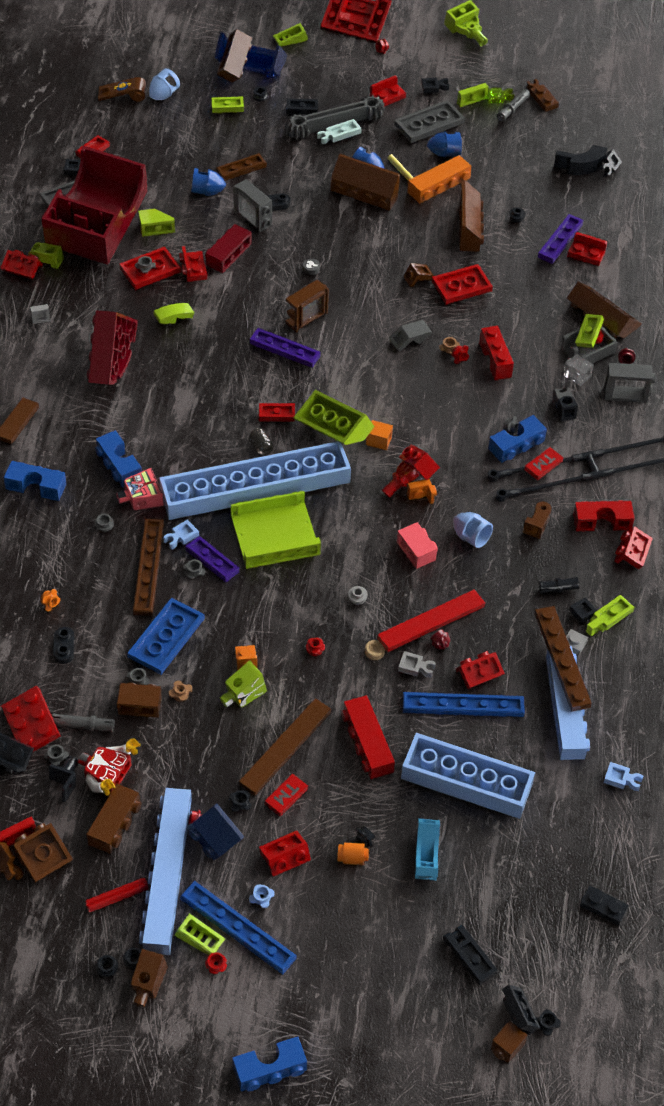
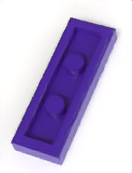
(212, 559)

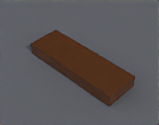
(241, 167)
(17, 420)

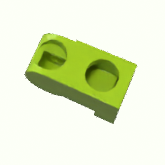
(48, 253)

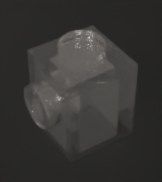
(578, 369)

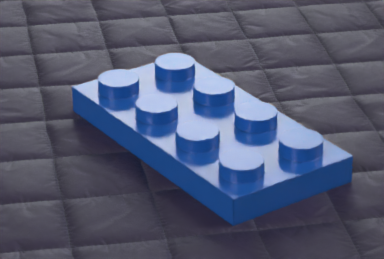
(166, 636)

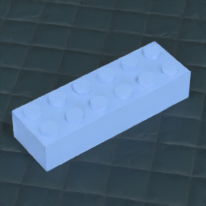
(467, 775)

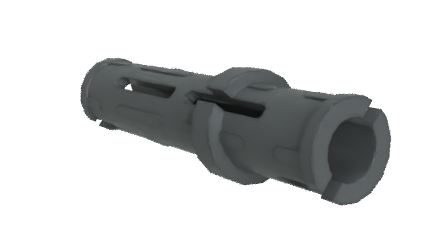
(504, 113)
(90, 723)

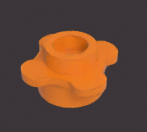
(50, 599)

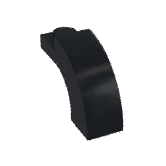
(581, 163)

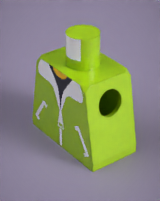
(244, 686)

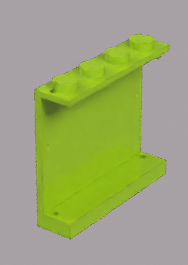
(274, 530)

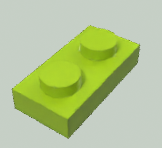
(472, 95)
(227, 104)
(589, 331)

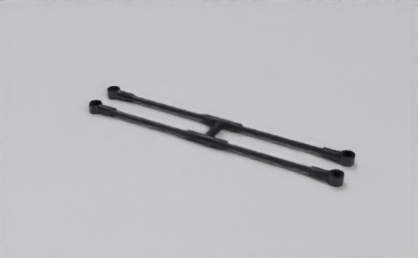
(588, 456)

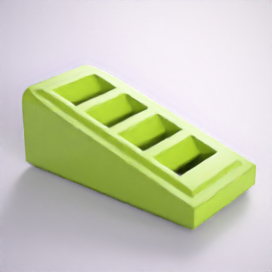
(295, 35)
(188, 937)

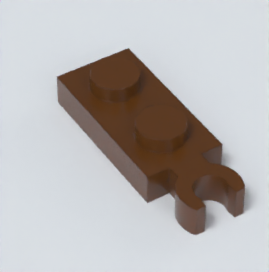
(542, 96)

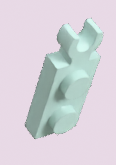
(339, 131)

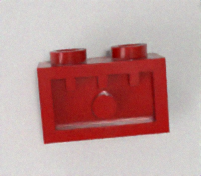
(388, 90)
(587, 249)
(20, 264)
(193, 266)
(633, 547)
(480, 670)
(285, 853)

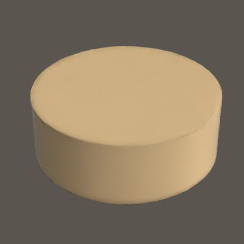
(374, 650)

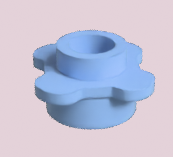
(261, 890)

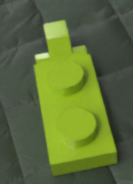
(609, 615)

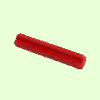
(116, 894)

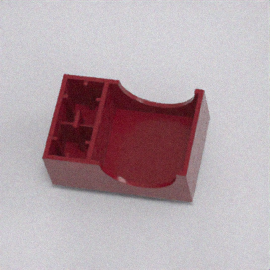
(97, 207)

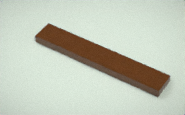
(148, 567)
(285, 747)

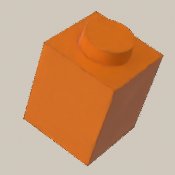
(380, 435)

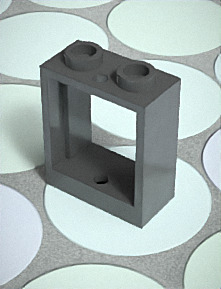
(633, 372)

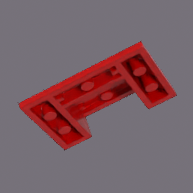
(357, 17)

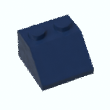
(215, 832)

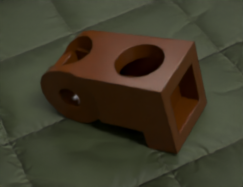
(536, 525)

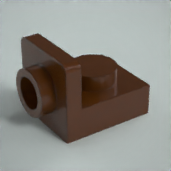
(417, 272)

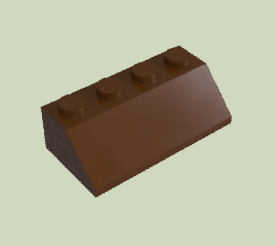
(365, 182)
(470, 219)
(594, 303)

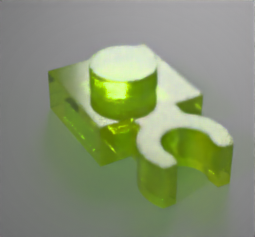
(497, 95)

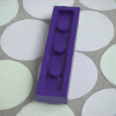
(560, 238)
(285, 347)

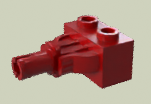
(414, 464)

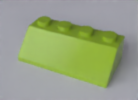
(334, 419)

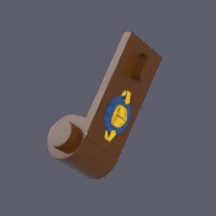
(134, 87)

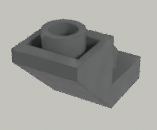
(407, 333)

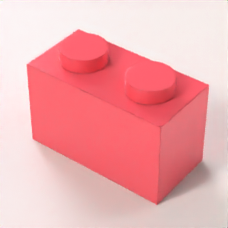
(417, 545)

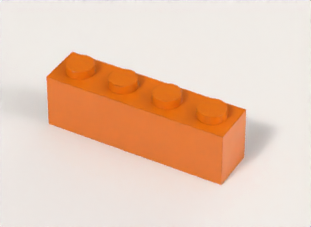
(439, 179)

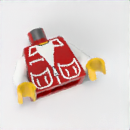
(108, 766)

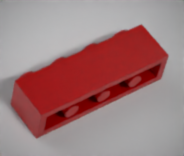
(368, 736)

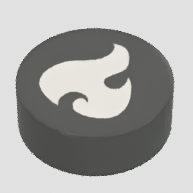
(311, 266)

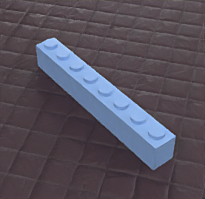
(167, 871)

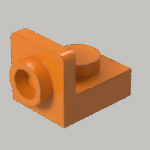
(421, 489)
(244, 654)

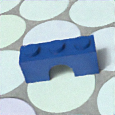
(506, 446)
(110, 448)
(22, 475)
(253, 1073)

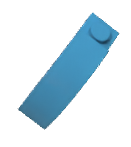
(427, 849)

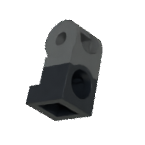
(565, 403)

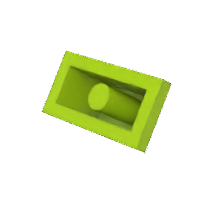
(155, 222)

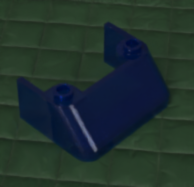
(258, 58)

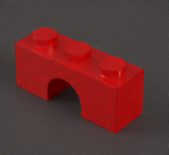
(494, 346)
(619, 513)

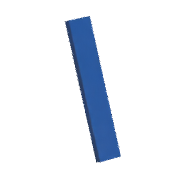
(463, 704)
(238, 927)

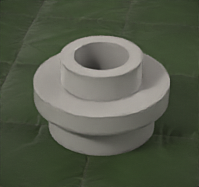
(357, 599)

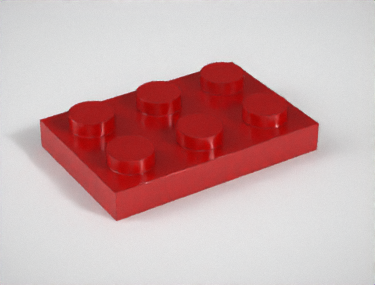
(165, 267)
(462, 284)
(31, 719)

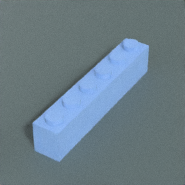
(568, 724)

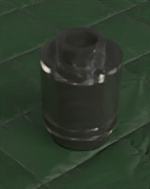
(261, 441)

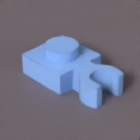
(182, 533)
(619, 777)

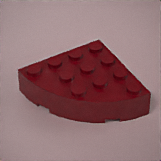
(110, 346)

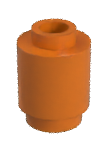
(353, 853)

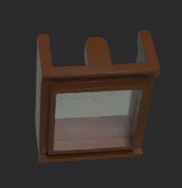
(308, 303)

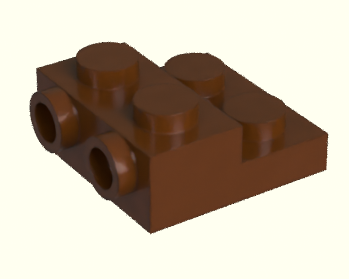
(41, 851)

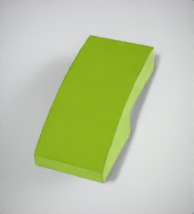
(171, 312)

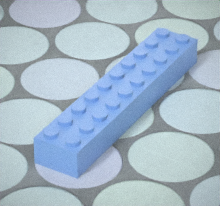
(254, 479)

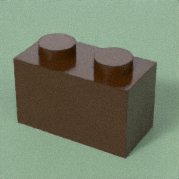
(139, 700)

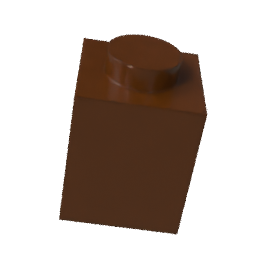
(508, 1042)

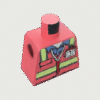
(142, 491)

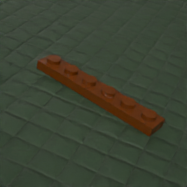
(563, 658)

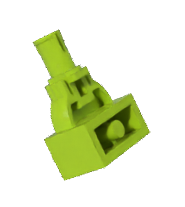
(465, 21)

